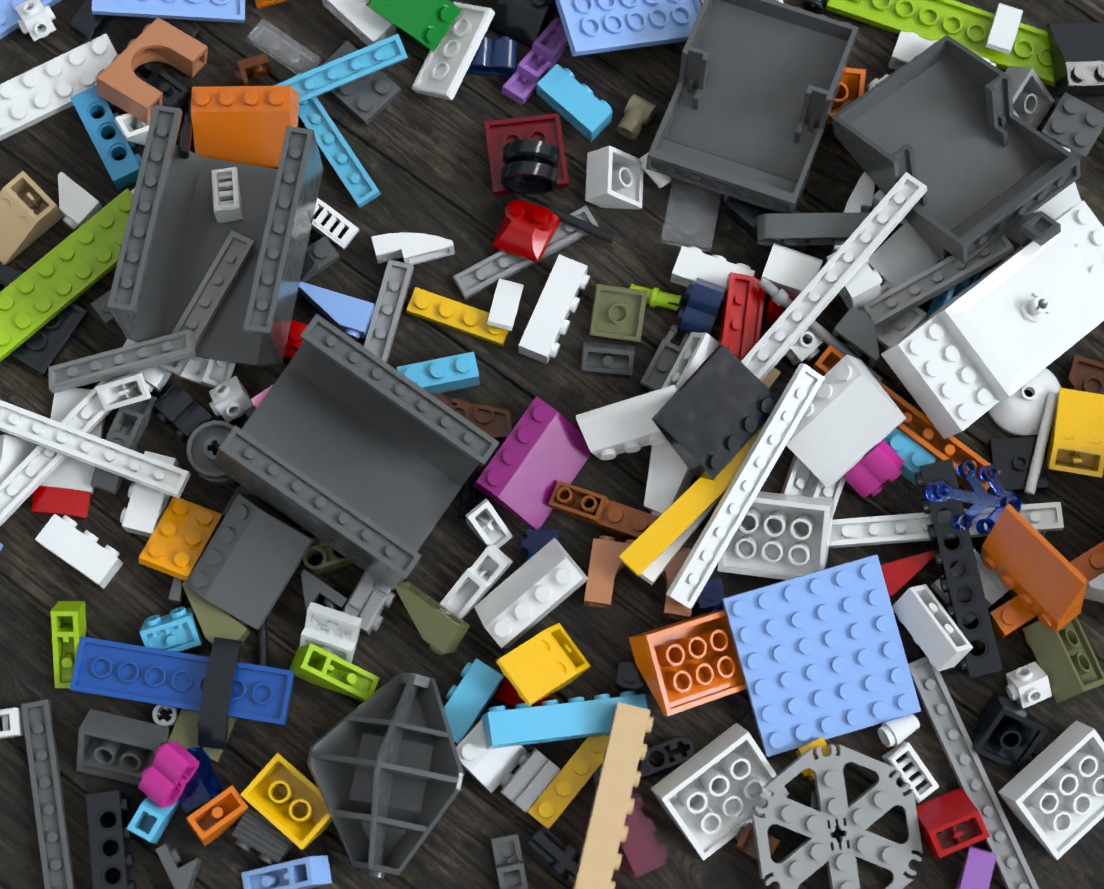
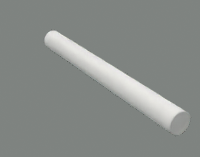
(1041, 443)

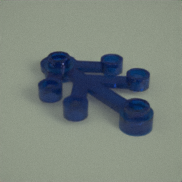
(979, 496)

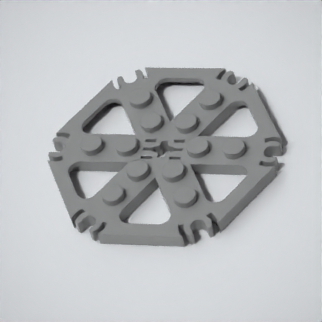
(832, 809)

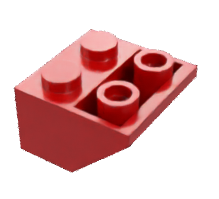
(950, 823)

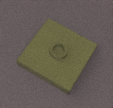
(618, 312)
(186, 733)

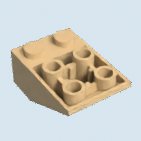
(24, 216)

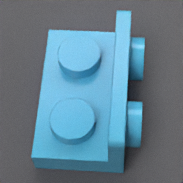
(171, 632)

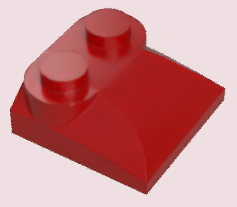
(526, 230)

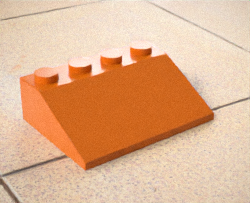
(243, 122)
(1034, 570)
(689, 662)

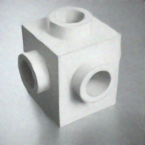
(35, 19)
(804, 347)
(230, 399)
(1028, 685)

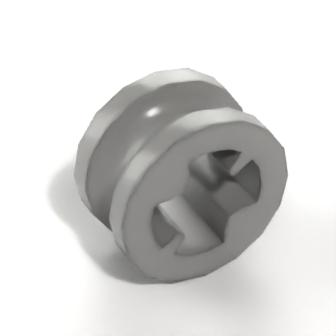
(156, 713)

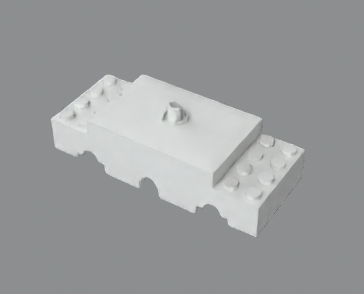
(1005, 325)

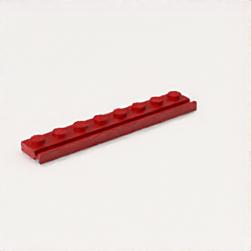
(741, 314)

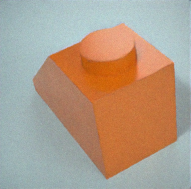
(217, 815)

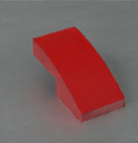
(61, 502)

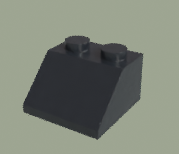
(521, 19)

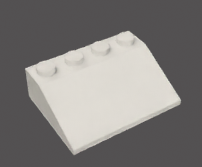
(843, 421)
(781, 537)
(1061, 789)
(716, 790)

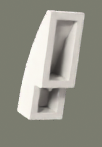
(412, 247)
(476, 581)

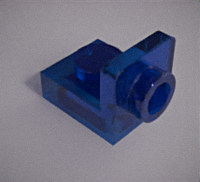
(537, 539)
(712, 595)

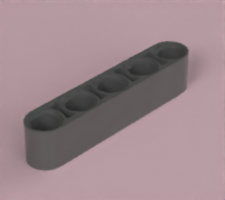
(807, 228)

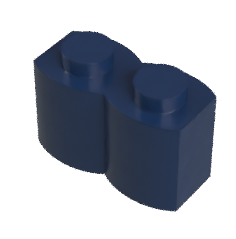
(495, 57)
(702, 306)

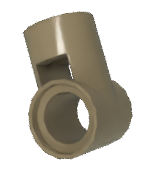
(637, 113)

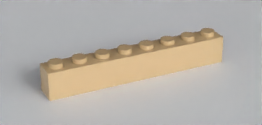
(612, 797)

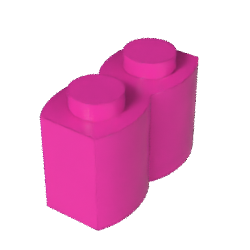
(874, 469)
(168, 774)

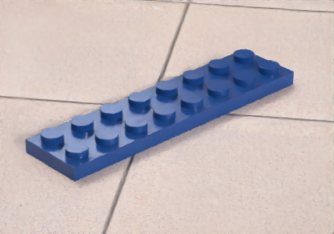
(177, 680)

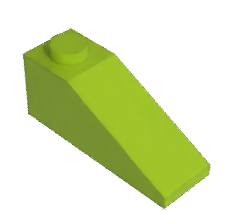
(67, 626)
(333, 672)

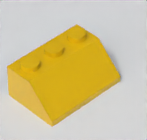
(288, 801)

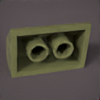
(1065, 659)

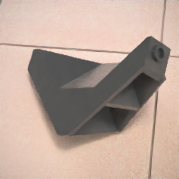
(388, 773)

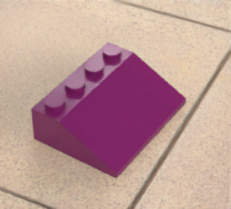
(531, 461)

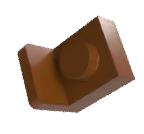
(253, 67)
(747, 845)

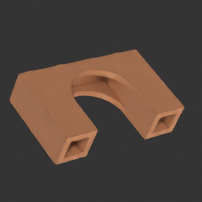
(156, 43)
(605, 566)

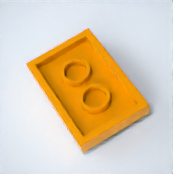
(180, 538)

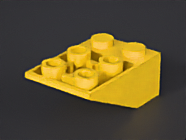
(1077, 433)
(543, 664)

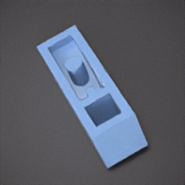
(343, 311)
(294, 874)

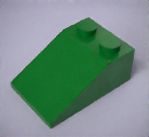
(419, 19)

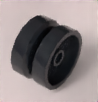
(530, 166)

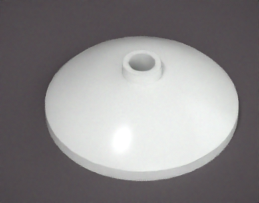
(1024, 414)

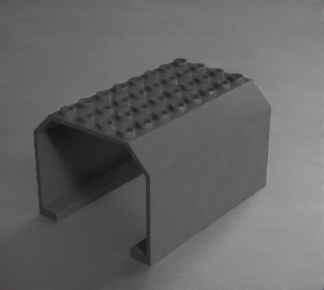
(176, 238)
(355, 453)

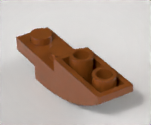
(600, 511)

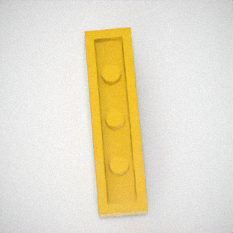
(455, 316)
(569, 781)

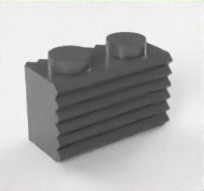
(259, 833)

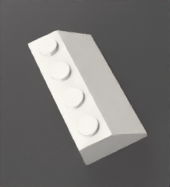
(624, 424)
(530, 594)

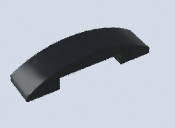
(218, 693)

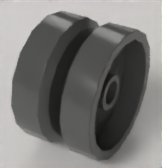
(202, 449)

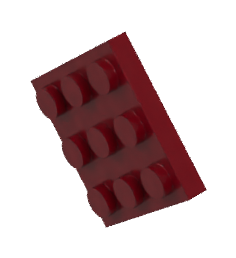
(536, 127)

